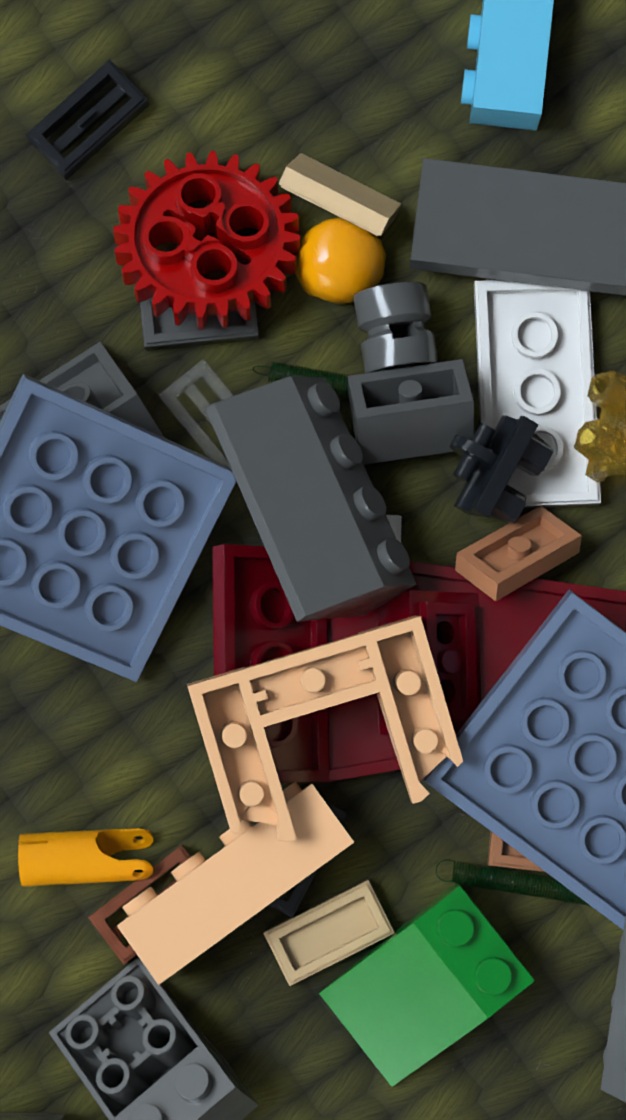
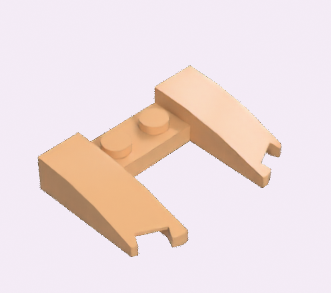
(381, 660)

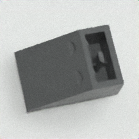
(148, 1055)

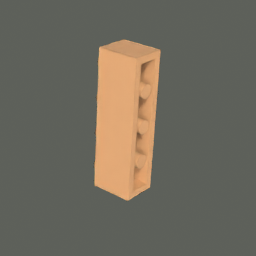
(232, 885)

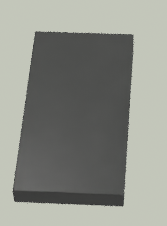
(521, 226)

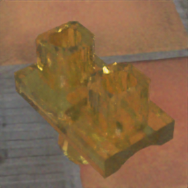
(605, 438)

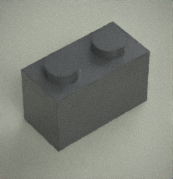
(410, 410)

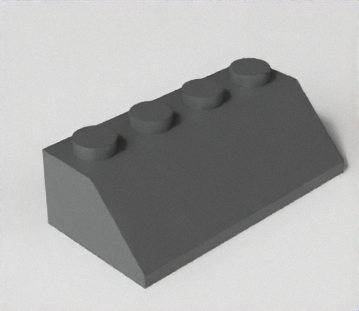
(311, 498)

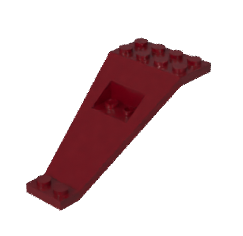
(352, 738)

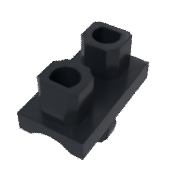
(490, 462)

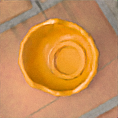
(339, 261)

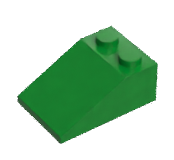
(426, 985)

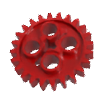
(207, 240)

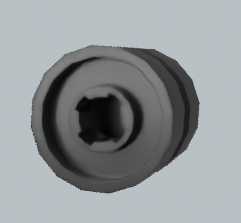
(394, 310)

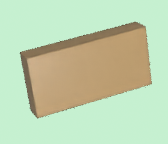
(339, 194)
(328, 932)

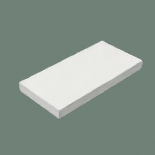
(539, 365)

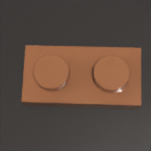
(518, 553)

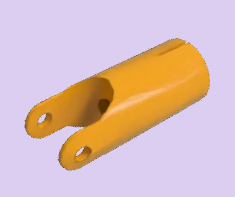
(81, 857)

